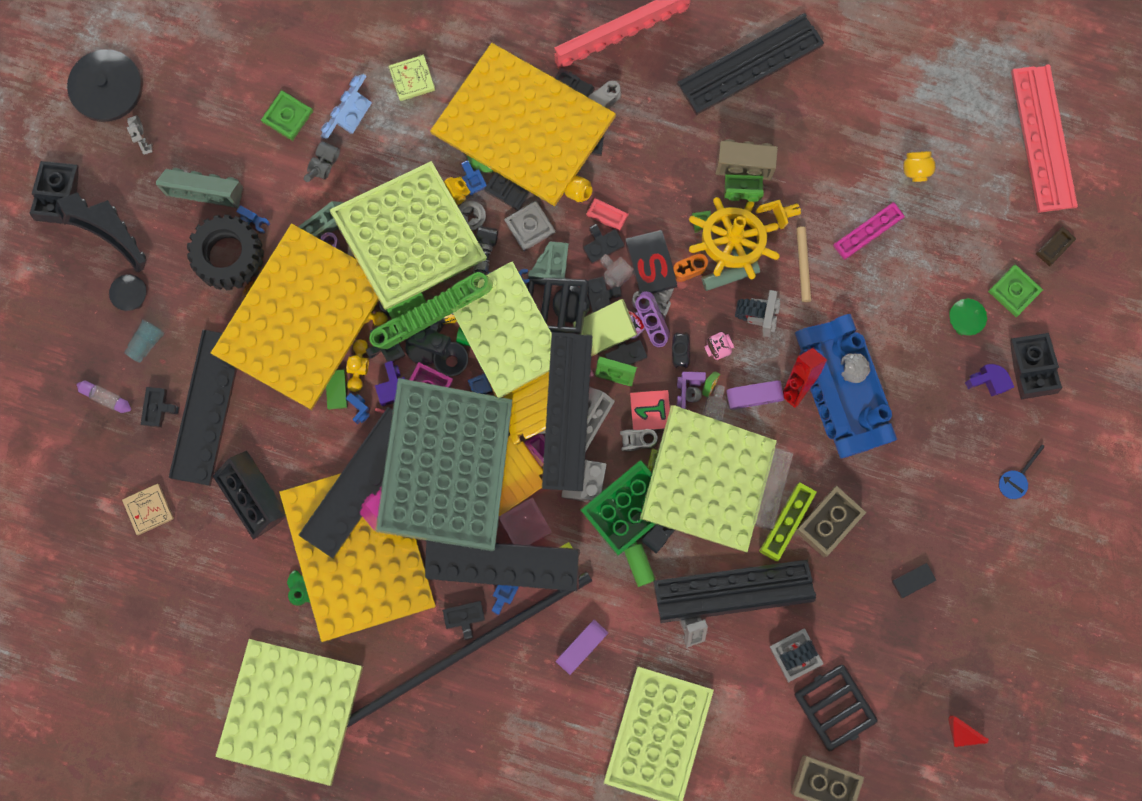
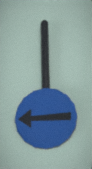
(1014, 483)

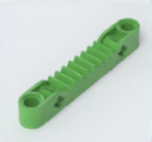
(432, 311)

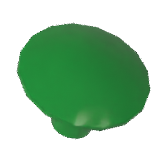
(968, 317)

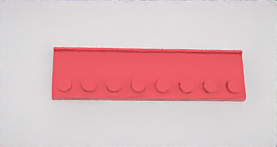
(617, 29)
(1044, 138)

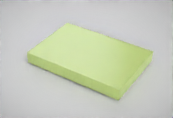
(608, 326)

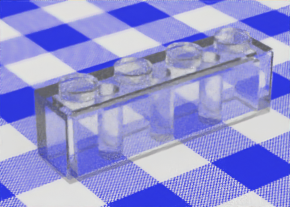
(772, 489)

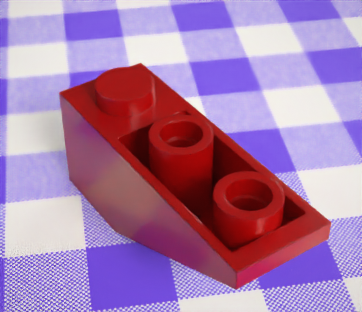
(803, 375)

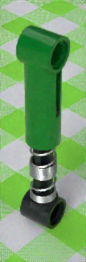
(487, 240)

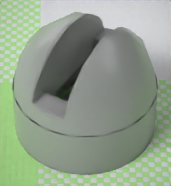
(693, 390)

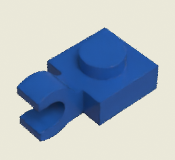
(473, 178)
(250, 217)
(504, 595)

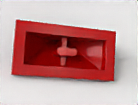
(963, 734)

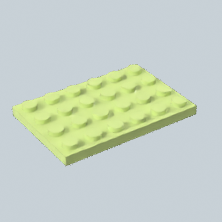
(507, 332)
(658, 736)

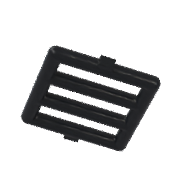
(565, 283)
(860, 704)

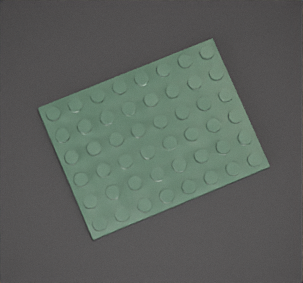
(444, 465)

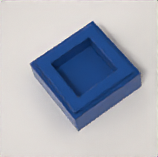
(480, 384)

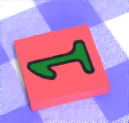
(649, 409)

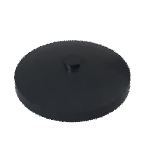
(104, 85)

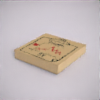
(148, 509)

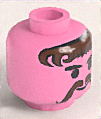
(719, 346)

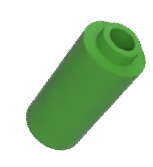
(639, 564)

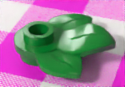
(297, 584)

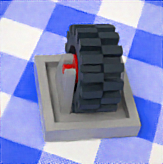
(760, 312)
(796, 655)

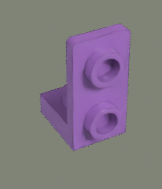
(693, 379)

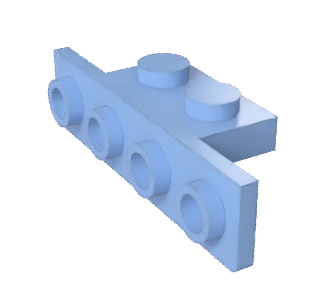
(349, 111)

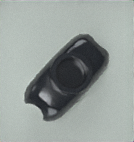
(681, 349)

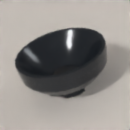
(456, 350)

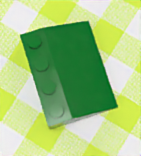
(619, 508)

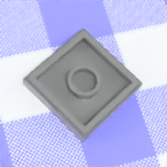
(529, 225)

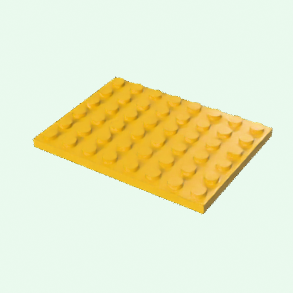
(523, 124)
(299, 317)
(369, 579)

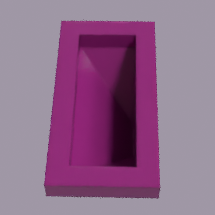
(536, 447)

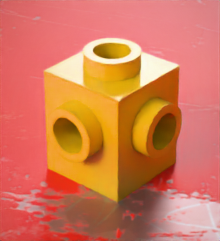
(457, 189)

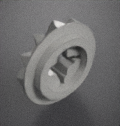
(479, 213)

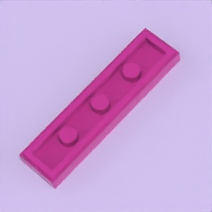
(868, 231)

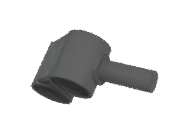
(321, 166)

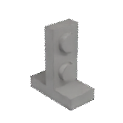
(694, 630)

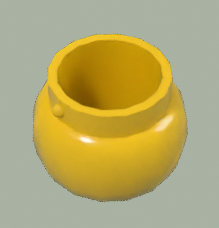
(919, 165)

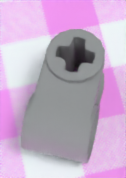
(603, 96)
(636, 439)

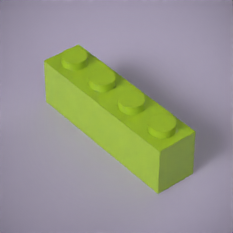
(787, 521)

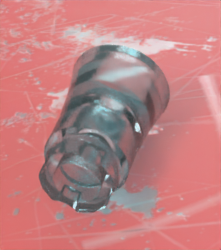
(143, 340)

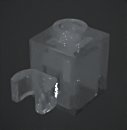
(617, 272)

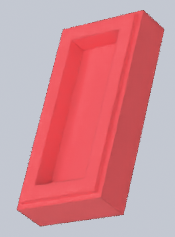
(607, 214)

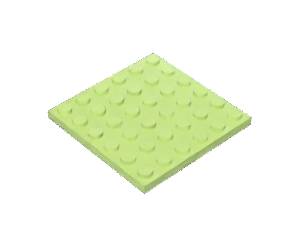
(408, 235)
(707, 479)
(289, 712)

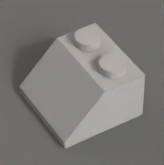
(592, 485)

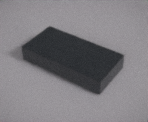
(914, 580)

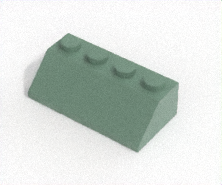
(200, 187)

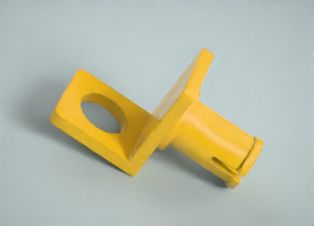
(781, 213)

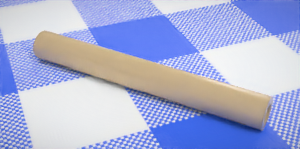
(803, 264)

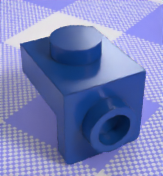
(358, 402)

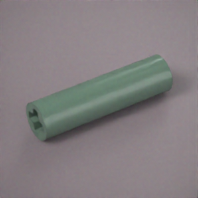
(727, 276)

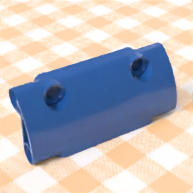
(850, 412)

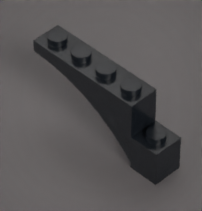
(104, 222)

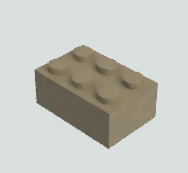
(746, 159)
(830, 521)
(825, 782)

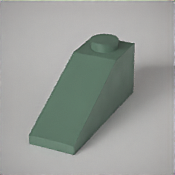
(321, 222)

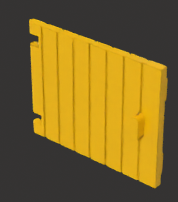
(528, 408)
(519, 477)

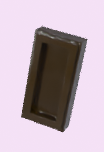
(1055, 246)

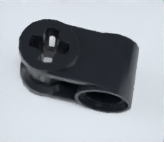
(657, 538)

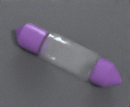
(103, 396)

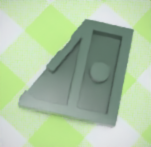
(552, 261)

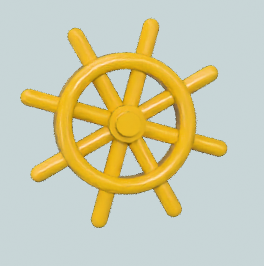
(734, 237)

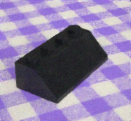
(249, 494)

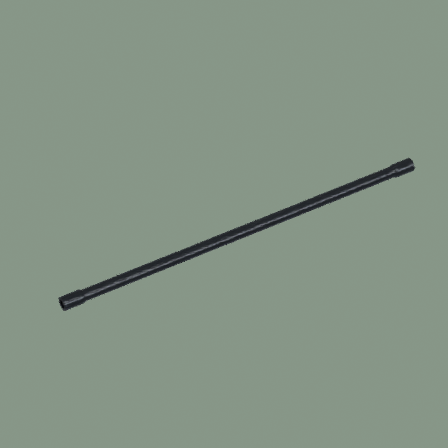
(584, 579)

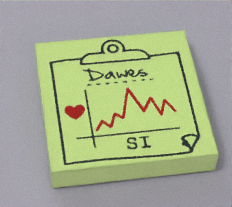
(411, 78)

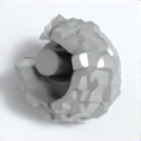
(855, 368)

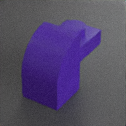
(994, 376)
(387, 390)

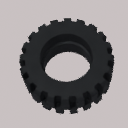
(208, 236)

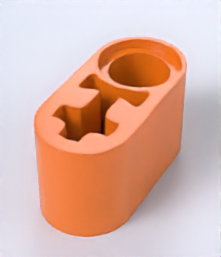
(692, 271)

